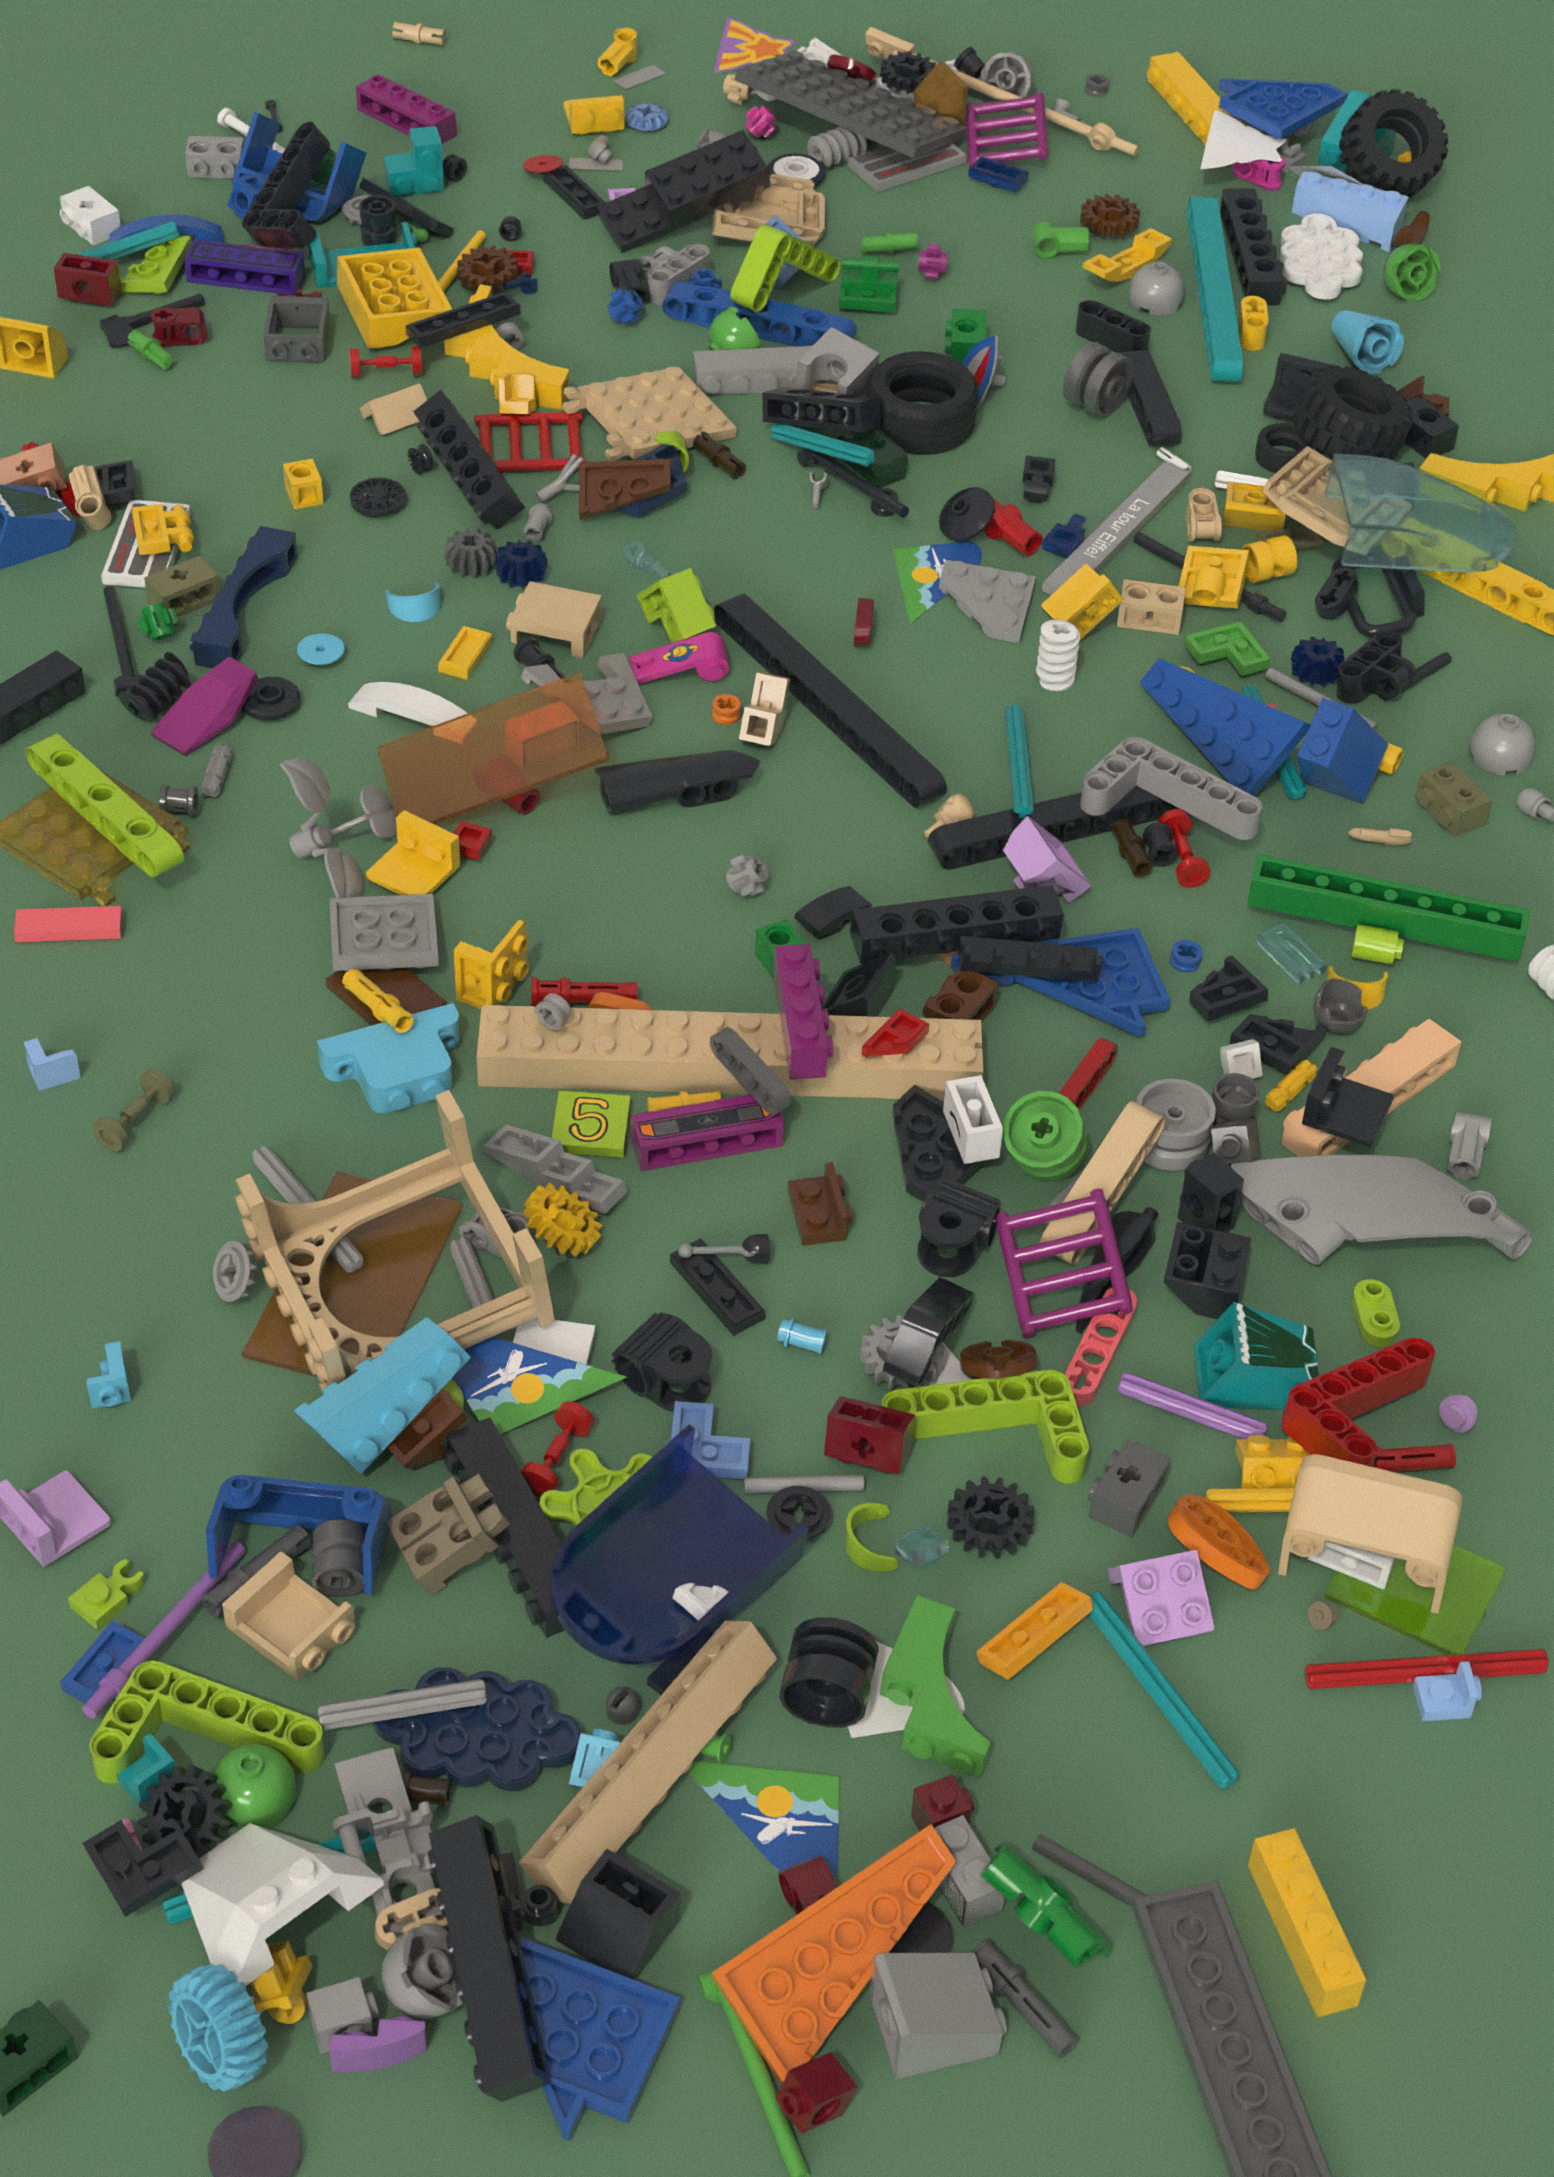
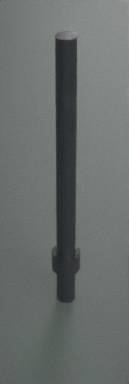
(1255, 602)

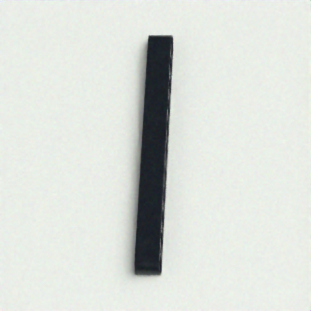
(831, 701)

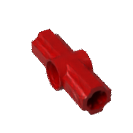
(1009, 525)

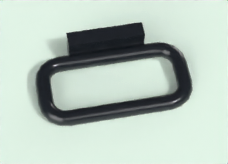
(1409, 597)

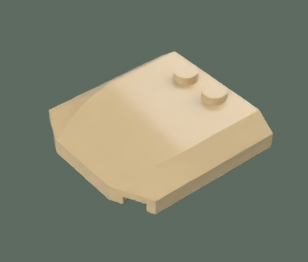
(787, 198)
(1300, 493)

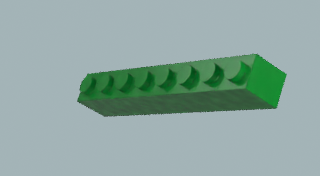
(1385, 904)

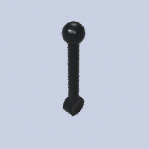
(271, 105)

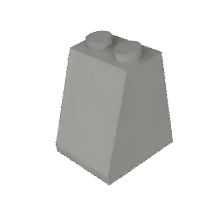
(934, 2010)

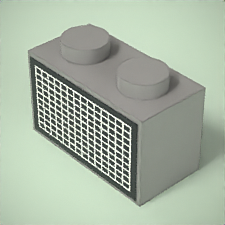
(963, 1886)

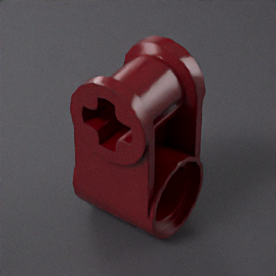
(177, 326)
(806, 1883)

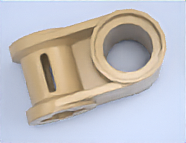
(1203, 516)

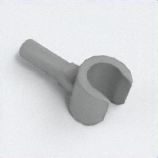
(817, 487)

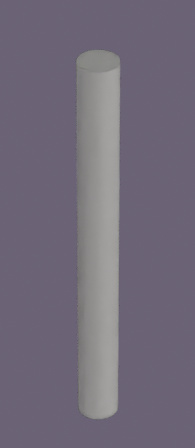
(1303, 691)

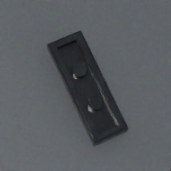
(573, 191)
(719, 1289)

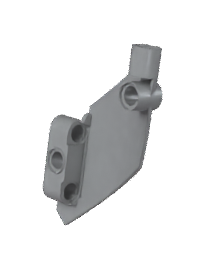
(1367, 1198)

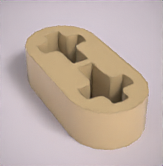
(405, 1911)

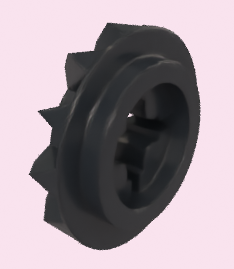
(785, 1503)

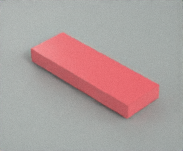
(68, 924)

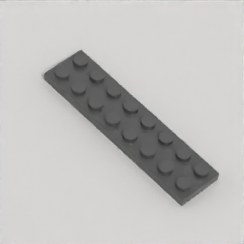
(1228, 2035)

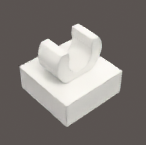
(1242, 1058)

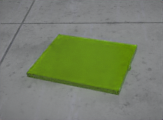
(1408, 1606)

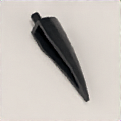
(1134, 1239)

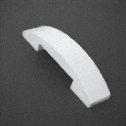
(404, 701)

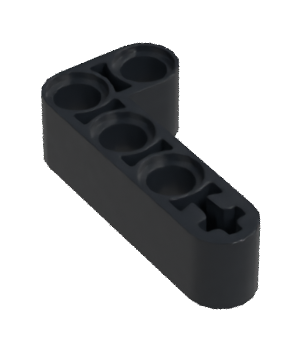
(925, 1328)

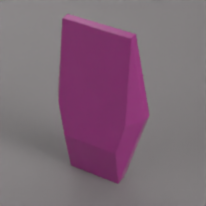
(206, 707)

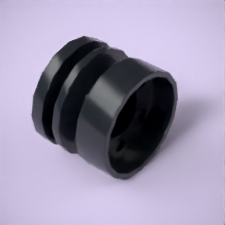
(829, 1672)

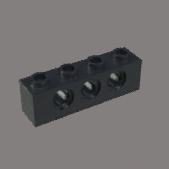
(821, 409)

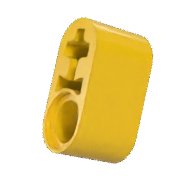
(1253, 323)

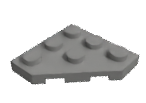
(990, 596)

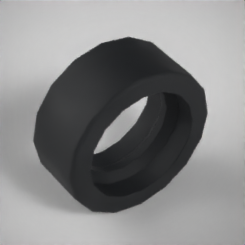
(1278, 435)

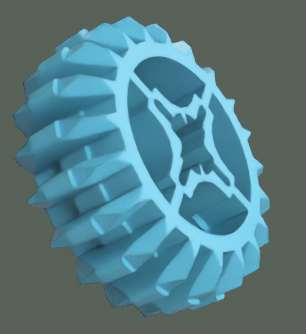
(217, 2027)

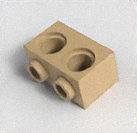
(1151, 607)

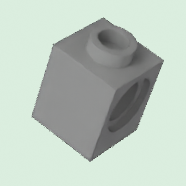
(341, 2010)

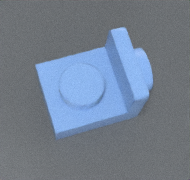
(1448, 1695)

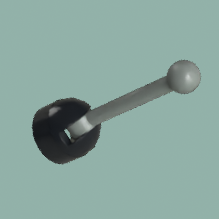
(754, 1249)

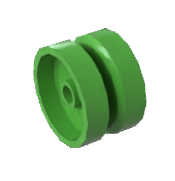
(1046, 1136)

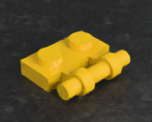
(152, 530)

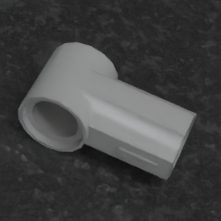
(1468, 1139)

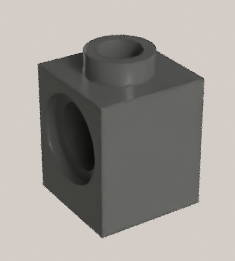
(1236, 1140)

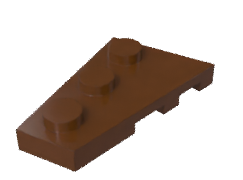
(620, 483)

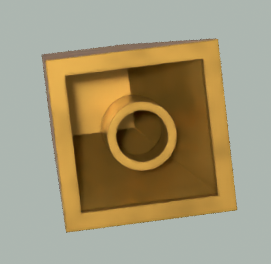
(943, 93)

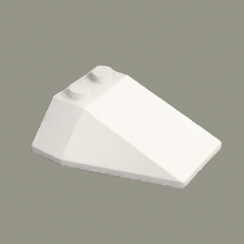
(259, 1885)

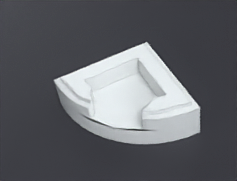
(698, 1599)

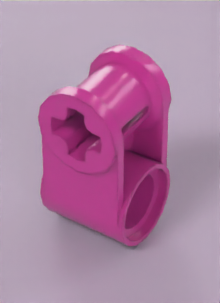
(1261, 172)

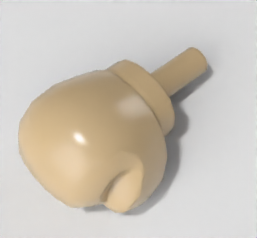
(953, 810)

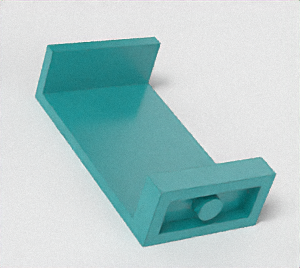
(325, 262)

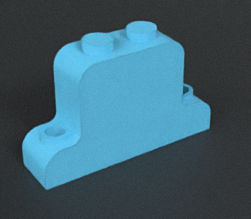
(395, 1066)

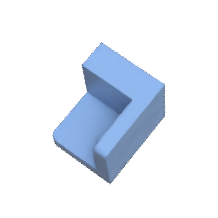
(51, 1069)

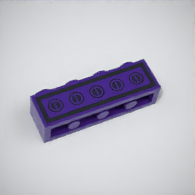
(244, 267)

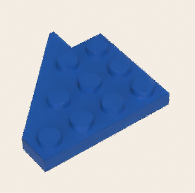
(1279, 105)
(1125, 985)
(595, 2033)

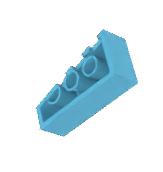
(384, 1394)

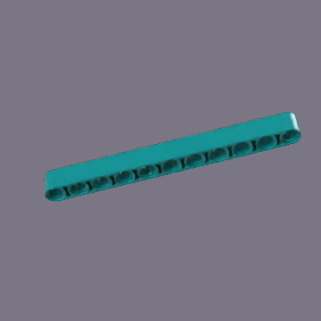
(1215, 290)

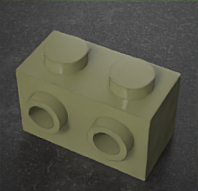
(1453, 799)

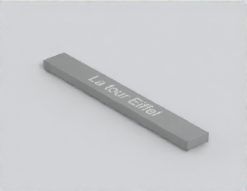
(1121, 524)

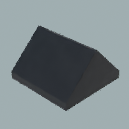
(863, 988)

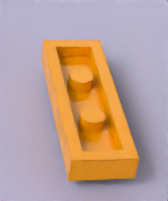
(1034, 1630)

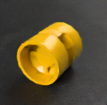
(1271, 558)

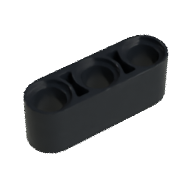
(1111, 327)

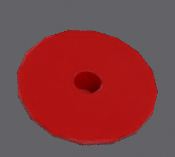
(542, 164)

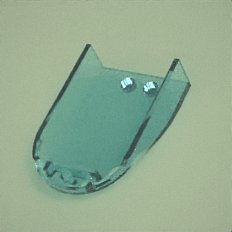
(1415, 519)

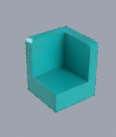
(146, 1771)

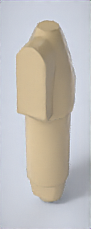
(1390, 837)

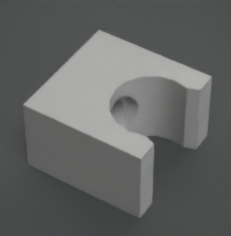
(840, 360)

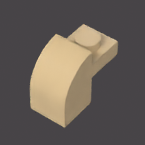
(766, 714)

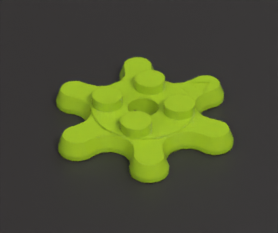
(593, 1486)

